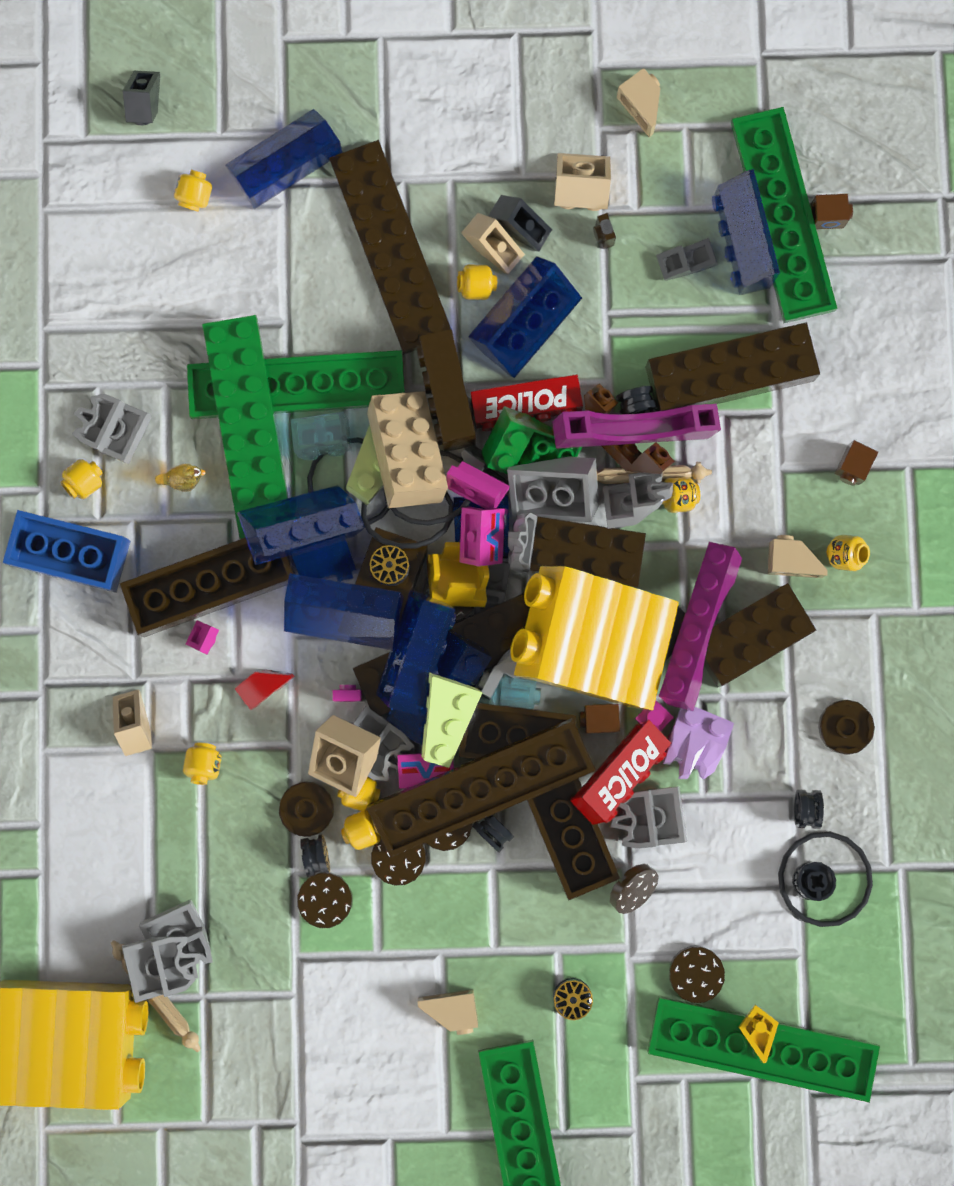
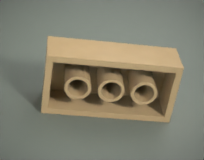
(407, 449)

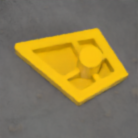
(760, 1031)

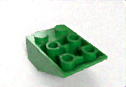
(520, 441)

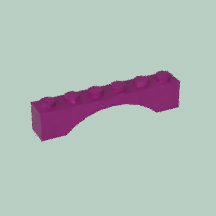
(600, 429)
(686, 664)

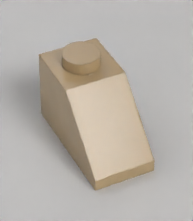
(641, 99)
(493, 242)
(793, 558)
(131, 723)
(452, 1010)

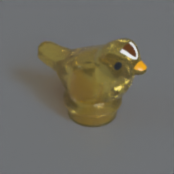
(181, 477)

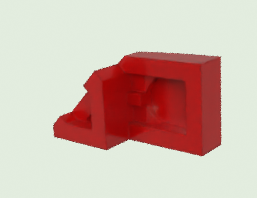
(261, 686)

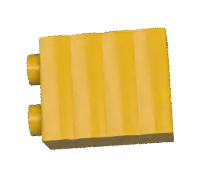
(594, 636)
(69, 1044)

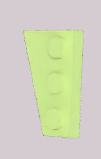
(366, 476)
(448, 715)

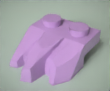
(697, 742)

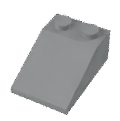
(555, 489)

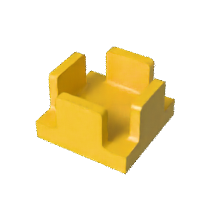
(455, 581)

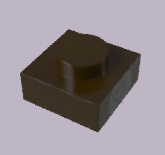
(604, 231)

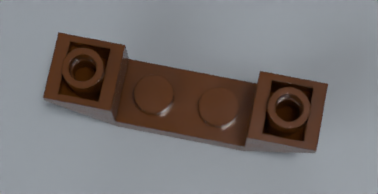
(652, 460)

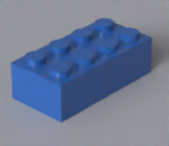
(66, 551)

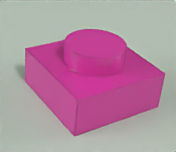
(202, 637)
(347, 693)
(658, 716)

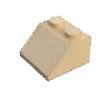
(582, 181)
(343, 755)

